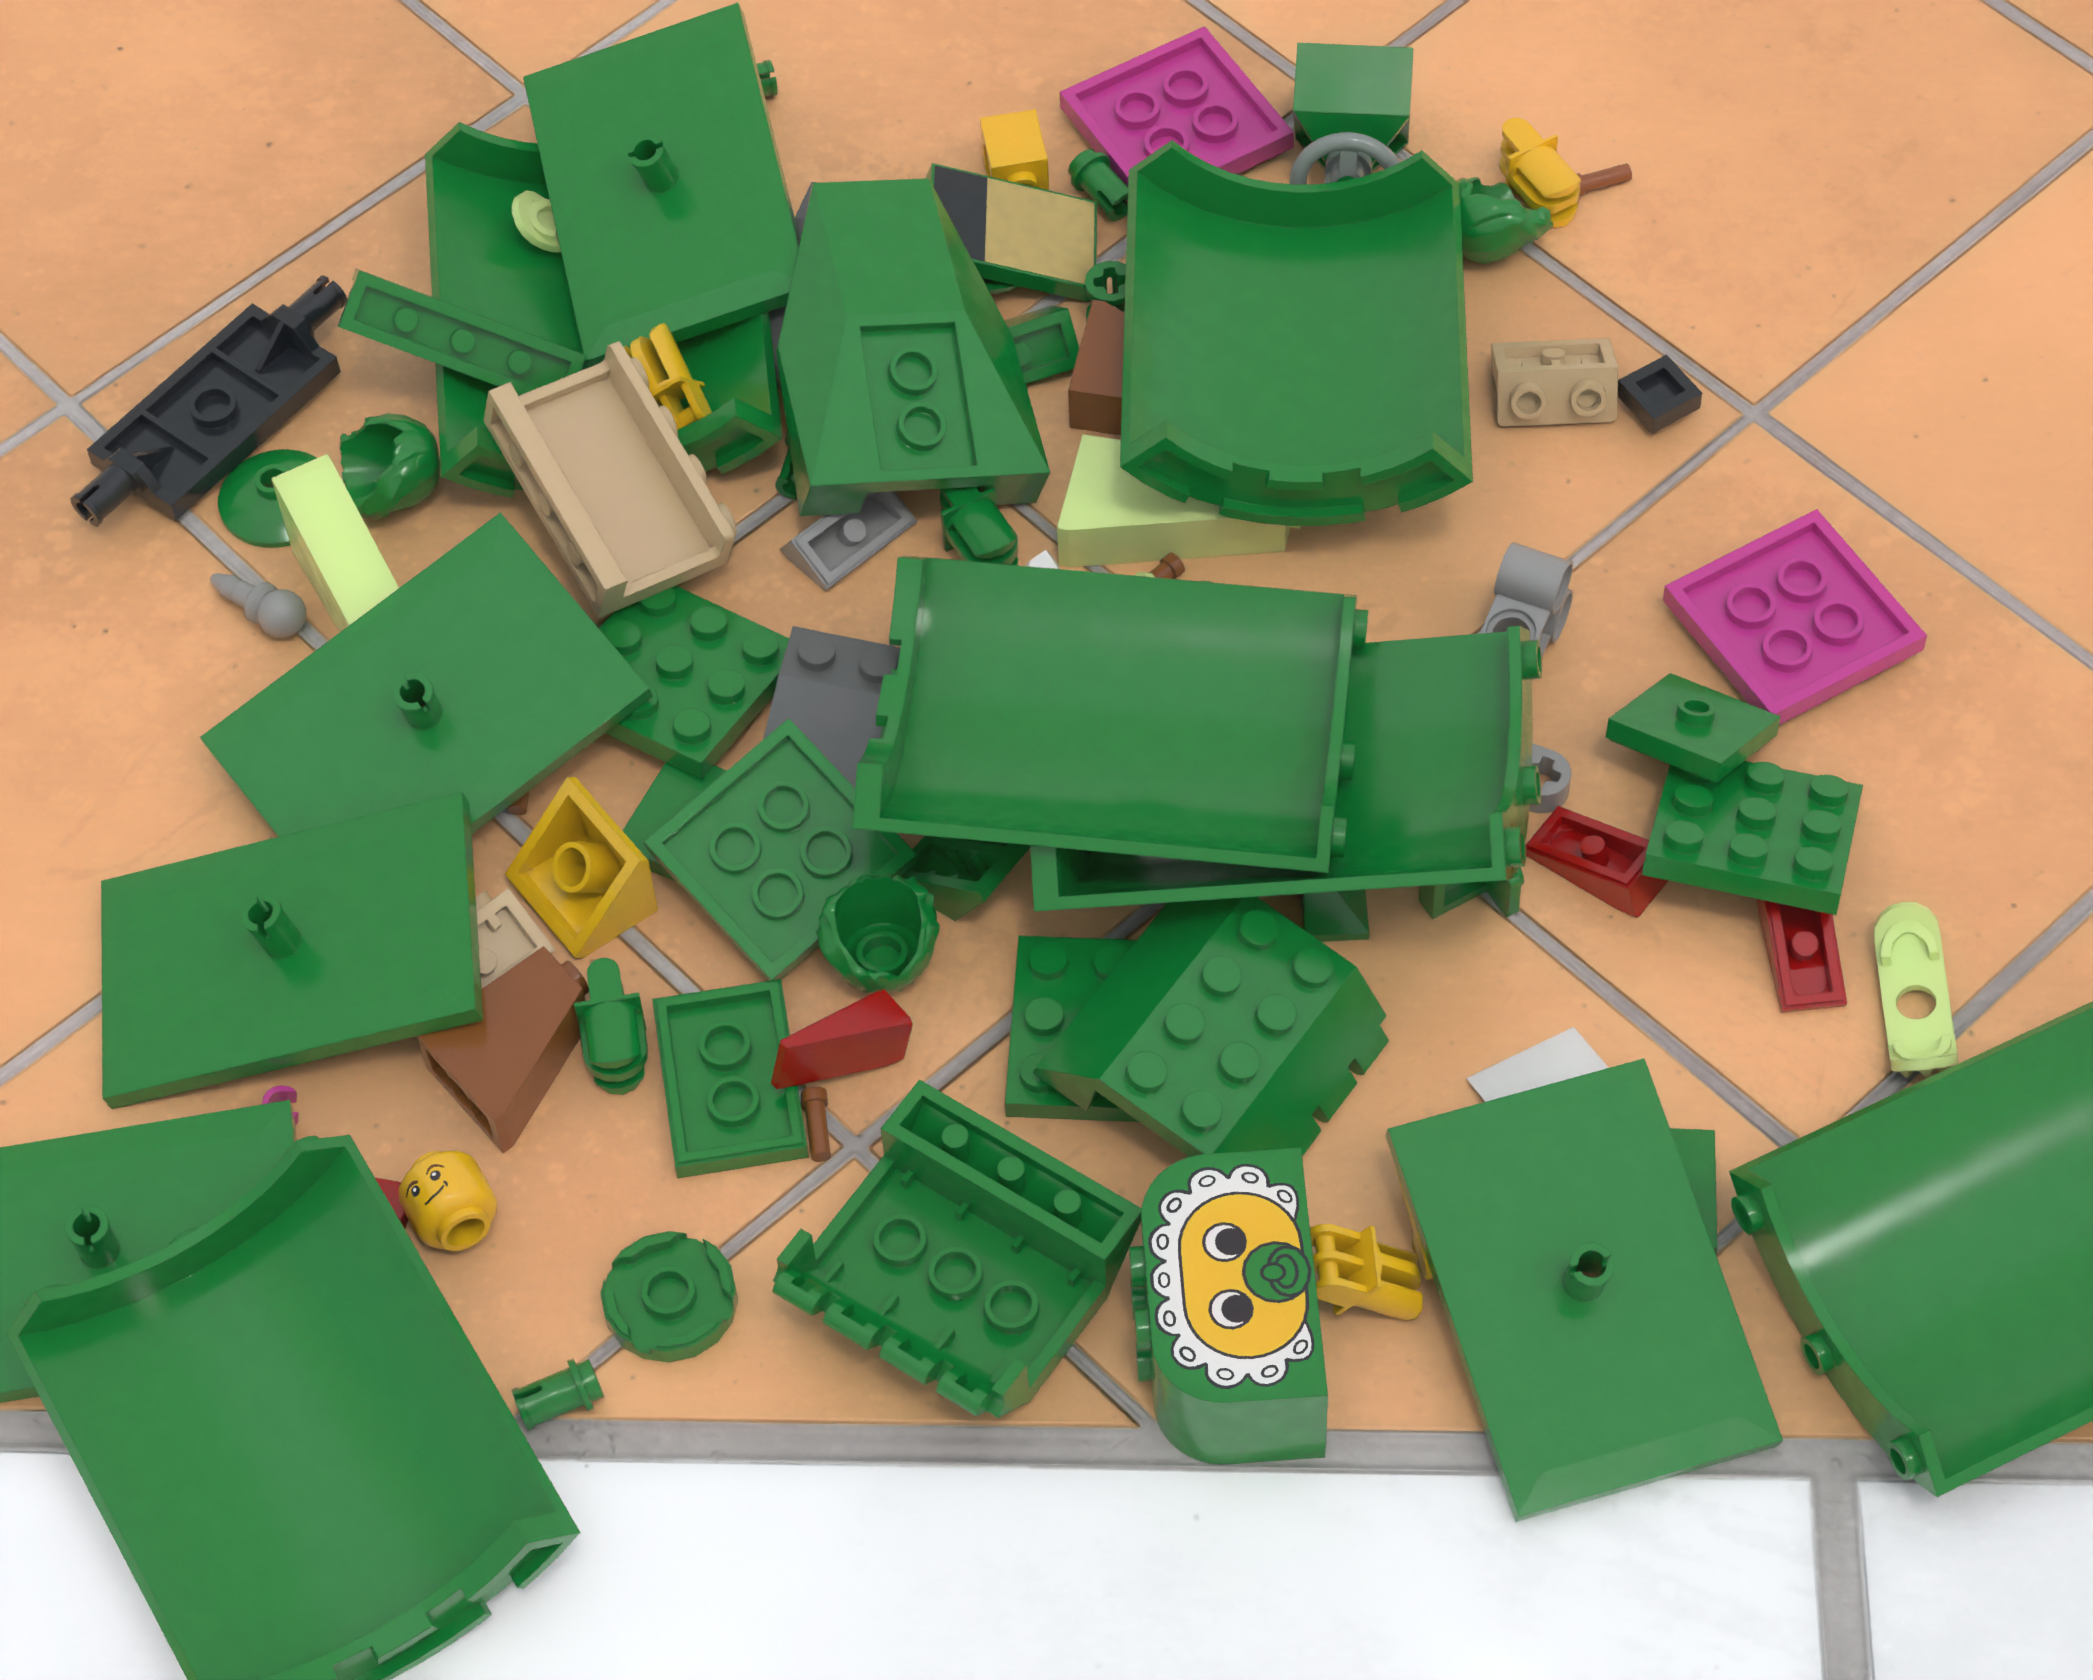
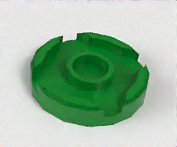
(669, 1297)

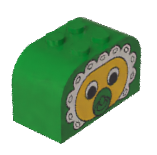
(1231, 1309)

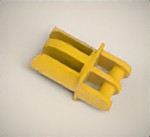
(1538, 171)
(669, 375)
(1365, 1273)

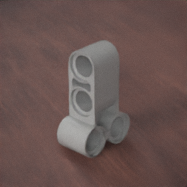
(1531, 594)

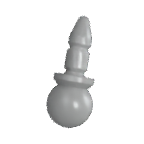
(277, 611)

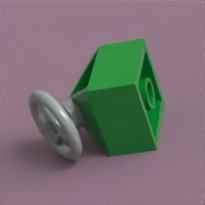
(1350, 108)

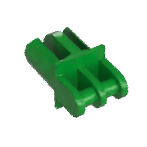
(977, 526)
(612, 1030)

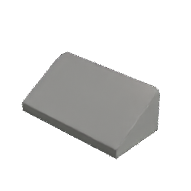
(844, 541)

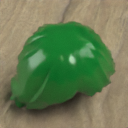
(1496, 222)
(389, 464)
(879, 932)

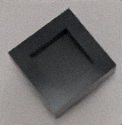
(1659, 394)

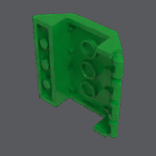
(1222, 1031)
(963, 1256)

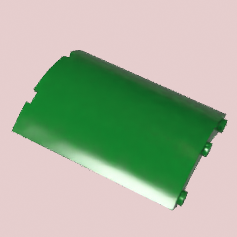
(497, 273)
(1295, 340)
(1113, 714)
(1431, 796)
(1946, 1254)
(294, 1434)

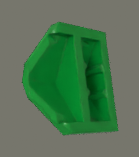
(962, 870)

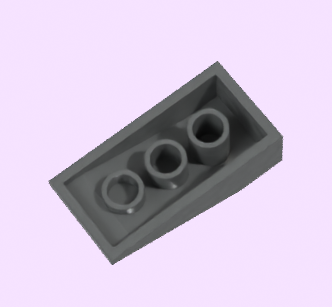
(832, 693)

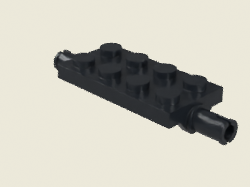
(214, 408)

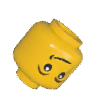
(448, 1200)

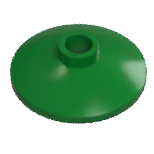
(249, 498)

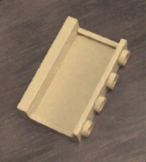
(612, 481)

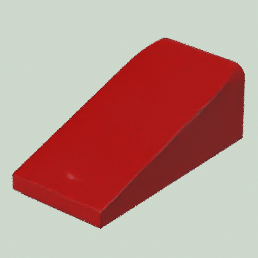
(1596, 859)
(1802, 957)
(850, 1041)

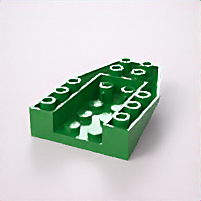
(898, 357)

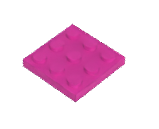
(1179, 94)
(1794, 617)

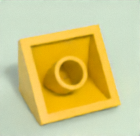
(583, 872)

